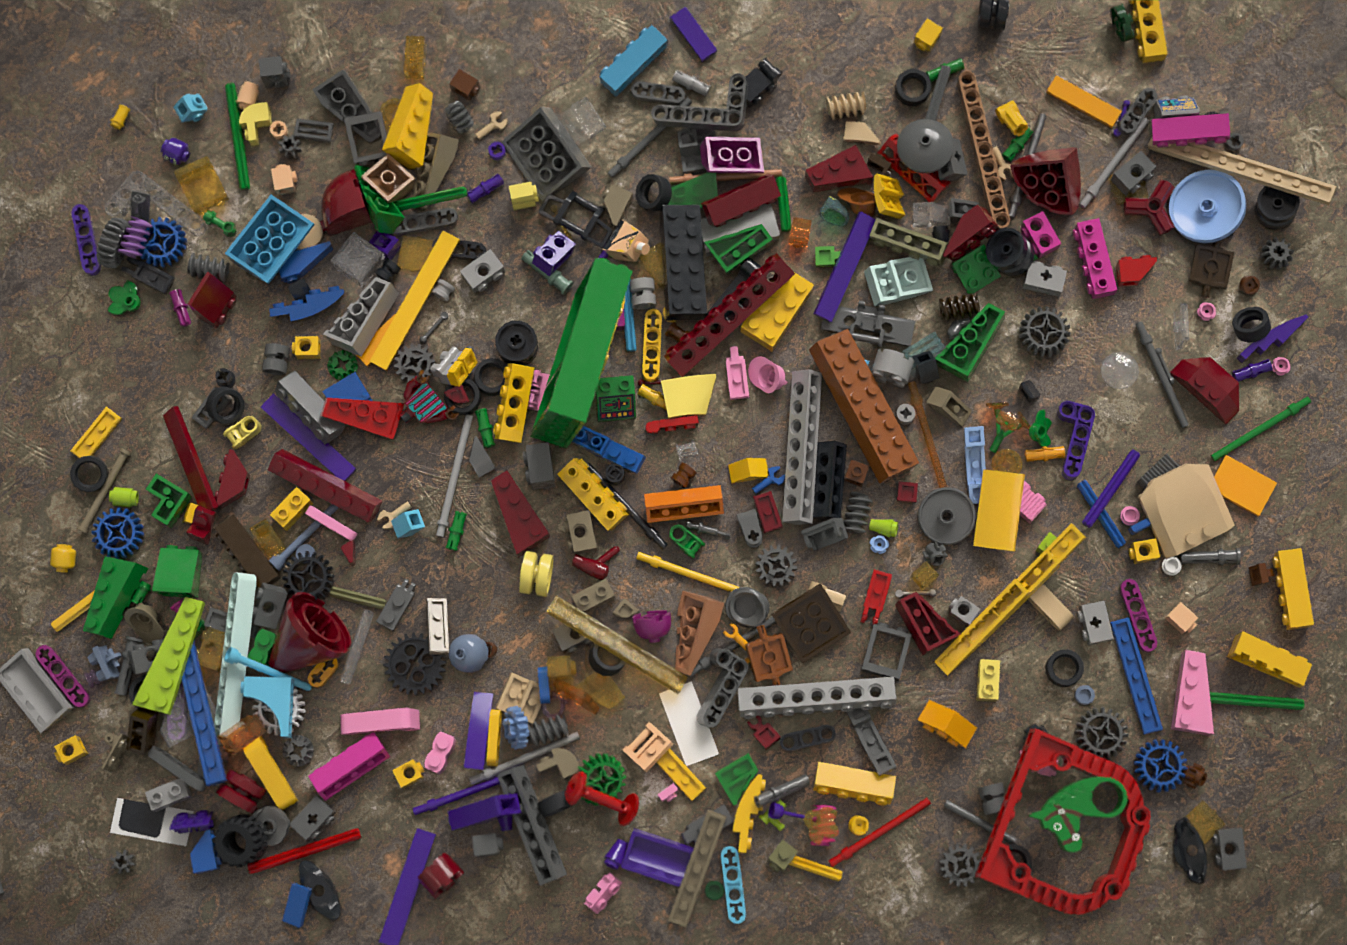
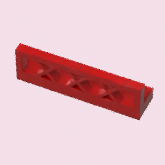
(931, 178)

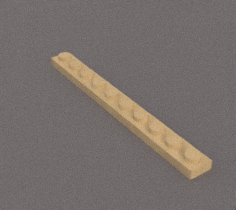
(1251, 170)

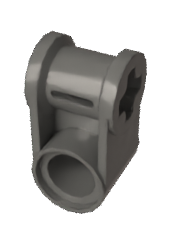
(750, 525)

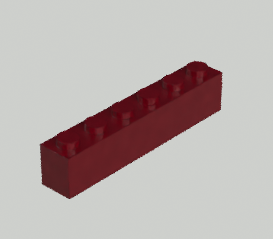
(325, 485)

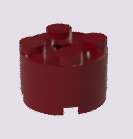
(440, 875)

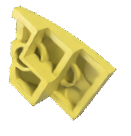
(688, 395)

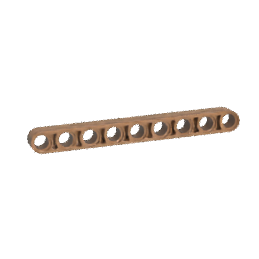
(982, 143)

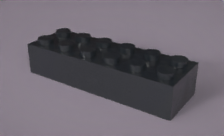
(683, 262)

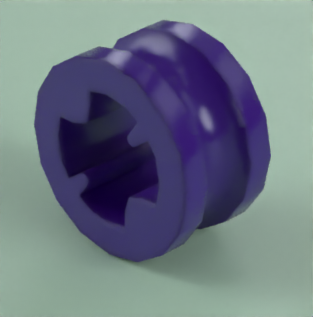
(495, 145)

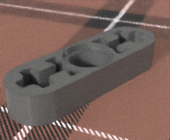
(653, 86)
(1144, 108)

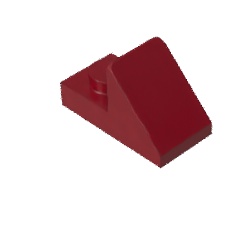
(201, 525)

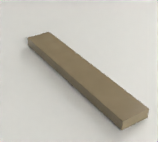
(697, 868)

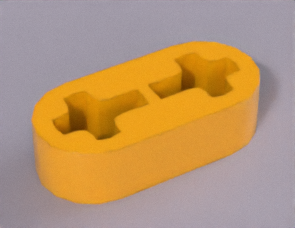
(326, 674)

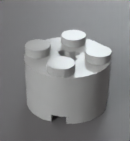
(892, 367)

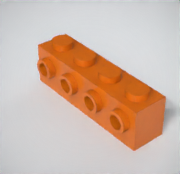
(684, 504)

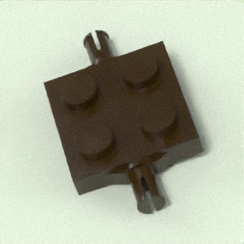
(1211, 267)

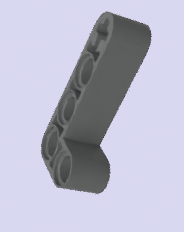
(719, 689)

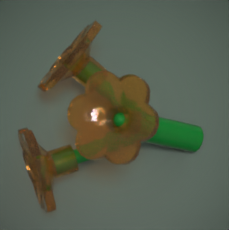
(1007, 422)

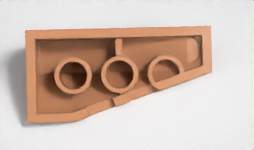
(698, 622)

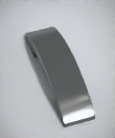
(871, 741)

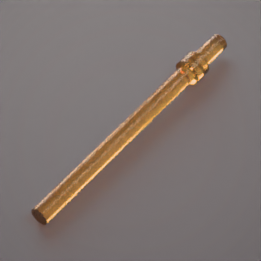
(917, 401)

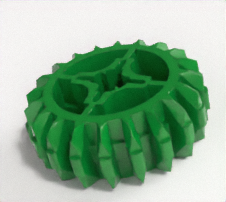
(596, 767)

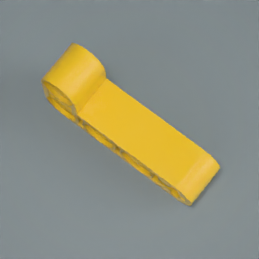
(270, 774)

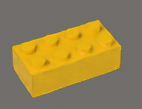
(777, 313)

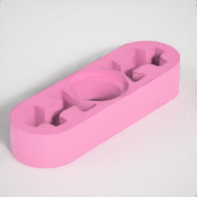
(331, 523)

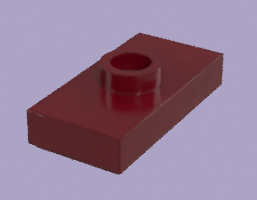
(767, 512)

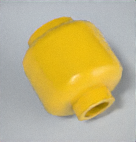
(63, 557)

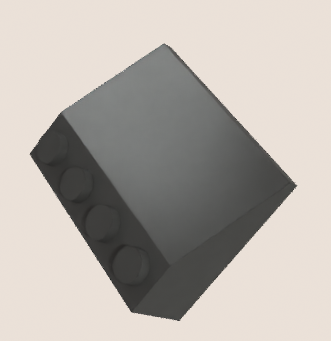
(546, 153)

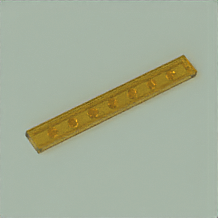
(617, 644)

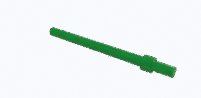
(1292, 410)

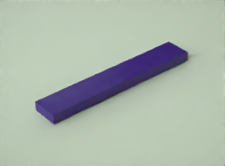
(844, 267)
(293, 425)
(407, 887)

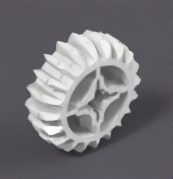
(296, 711)

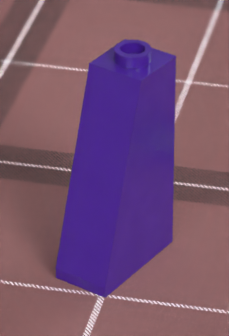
(484, 811)

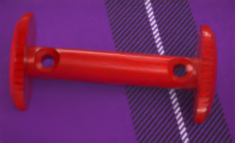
(577, 788)

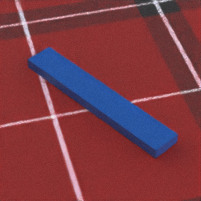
(1136, 676)

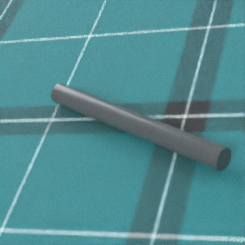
(976, 820)

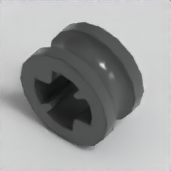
(1240, 141)

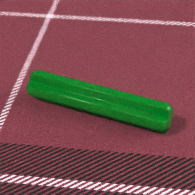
(783, 204)

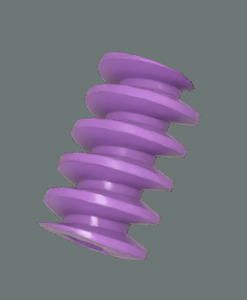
(135, 238)

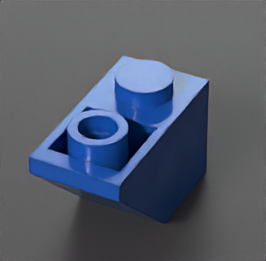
(203, 855)

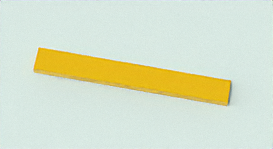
(414, 300)

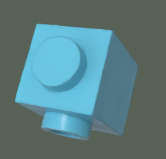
(407, 523)

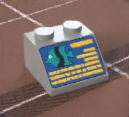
(1178, 107)

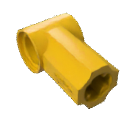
(1011, 117)

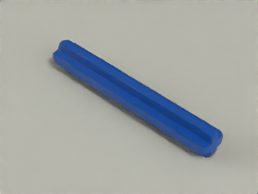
(1104, 517)

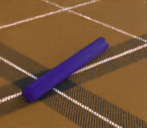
(1111, 488)

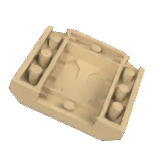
(1185, 508)

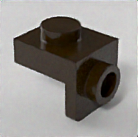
(879, 163)

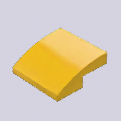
(887, 196)

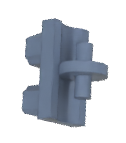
(107, 660)

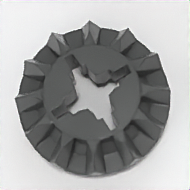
(306, 753)

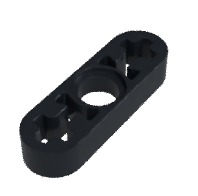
(473, 246)

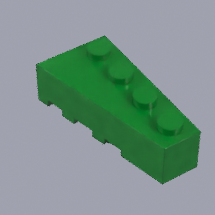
(969, 347)

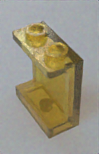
(201, 185)

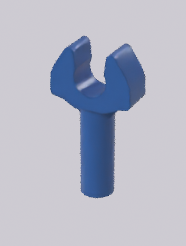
(769, 480)

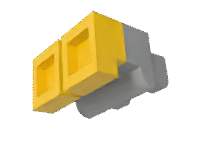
(454, 366)

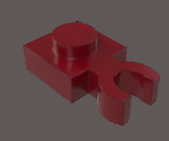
(765, 733)

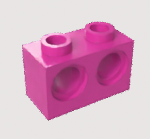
(1045, 233)

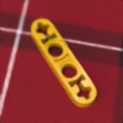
(652, 345)

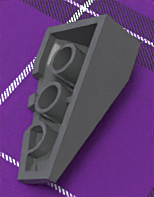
(345, 101)

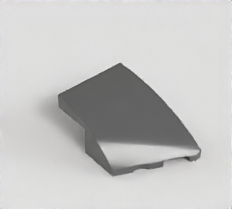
(689, 144)

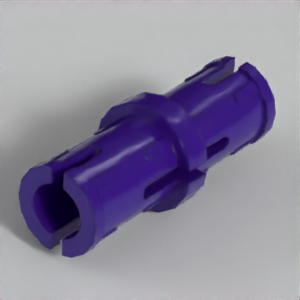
(485, 188)
(1252, 370)

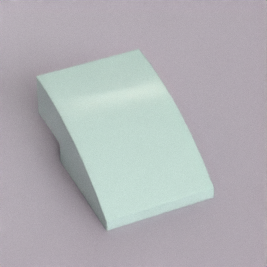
(897, 280)

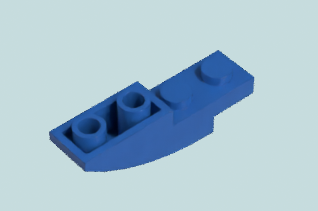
(315, 303)
(608, 450)

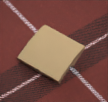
(520, 693)

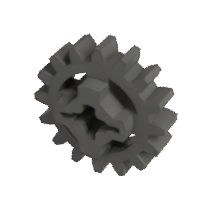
(421, 360)
(772, 573)
(953, 860)

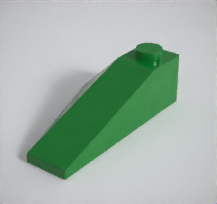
(383, 215)

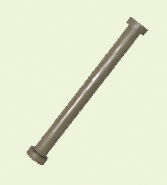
(104, 490)

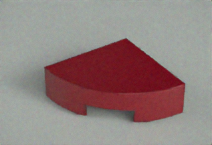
(457, 395)

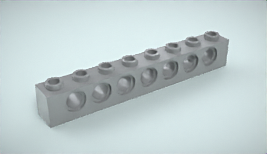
(802, 447)
(825, 690)

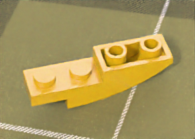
(747, 806)

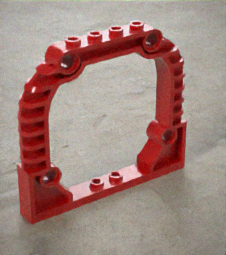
(997, 862)

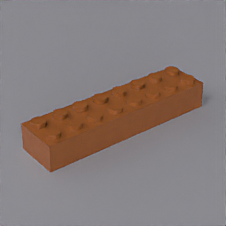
(863, 406)

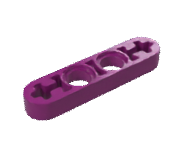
(1140, 615)
(62, 676)

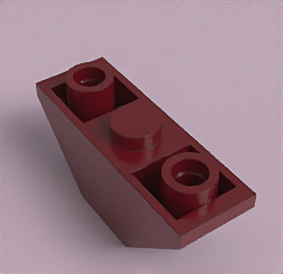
(233, 480)

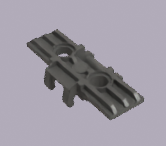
(871, 320)

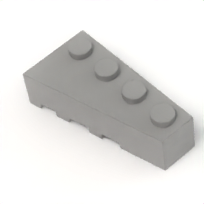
(363, 317)

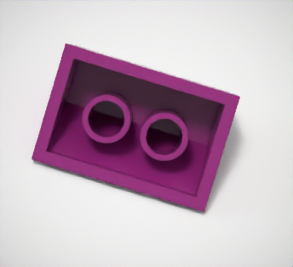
(732, 155)

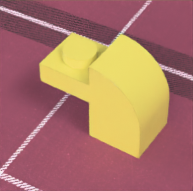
(253, 117)

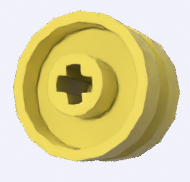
(534, 573)

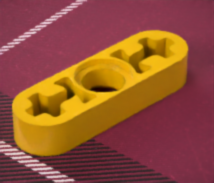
(494, 737)

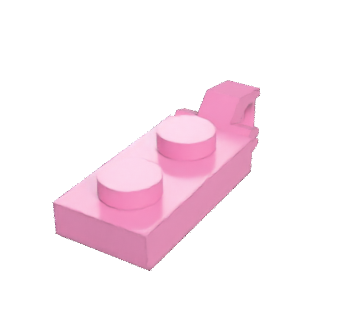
(736, 375)

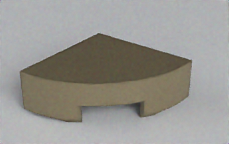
(625, 610)

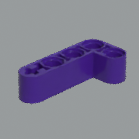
(1074, 441)

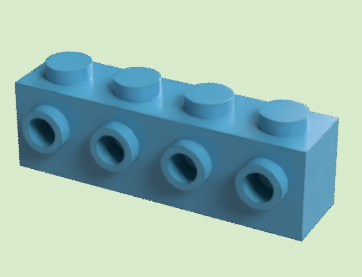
(633, 60)

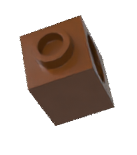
(464, 85)
(856, 473)

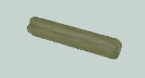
(358, 598)

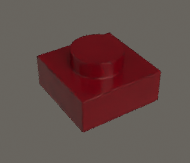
(907, 492)

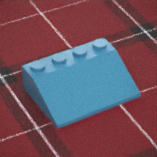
(269, 239)

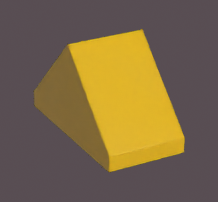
(748, 470)

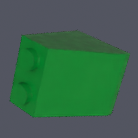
(178, 572)

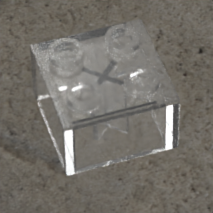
(358, 259)

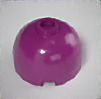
(652, 625)

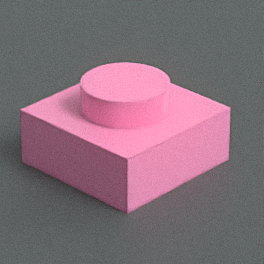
(669, 793)

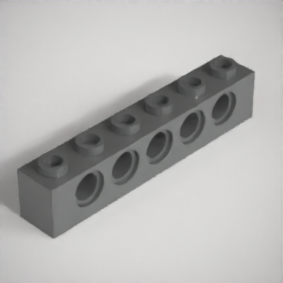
(533, 826)

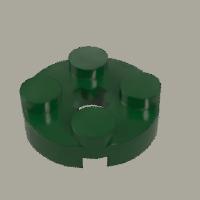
(1123, 22)

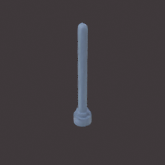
(279, 560)

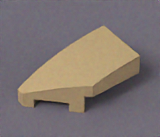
(860, 133)

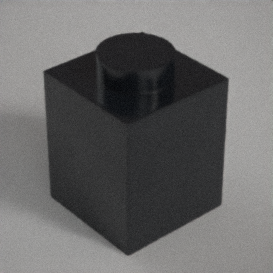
(926, 367)

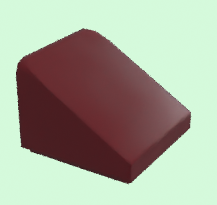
(349, 551)

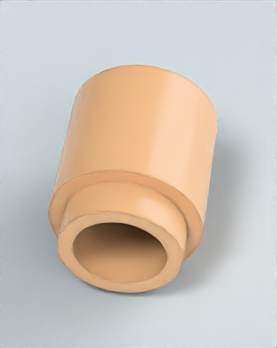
(247, 95)

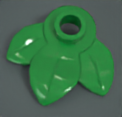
(122, 296)
(1039, 429)

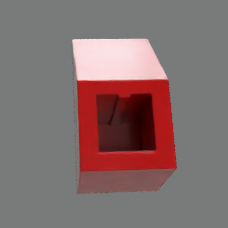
(1132, 271)

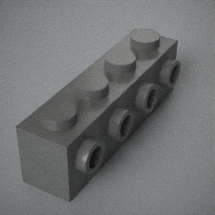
(307, 406)

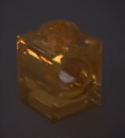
(800, 232)

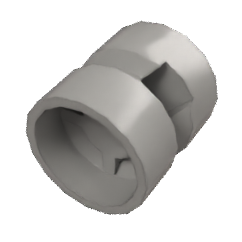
(643, 293)

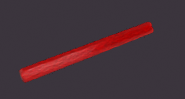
(304, 851)

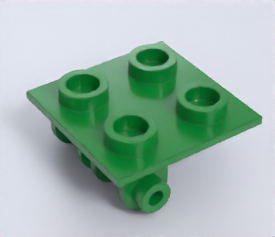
(975, 270)

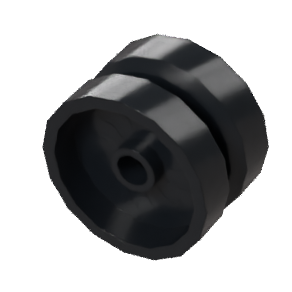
(993, 8)
(1276, 208)
(1010, 251)
(515, 332)

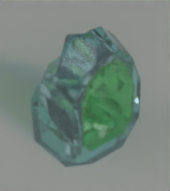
(834, 212)

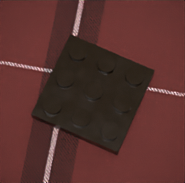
(811, 623)

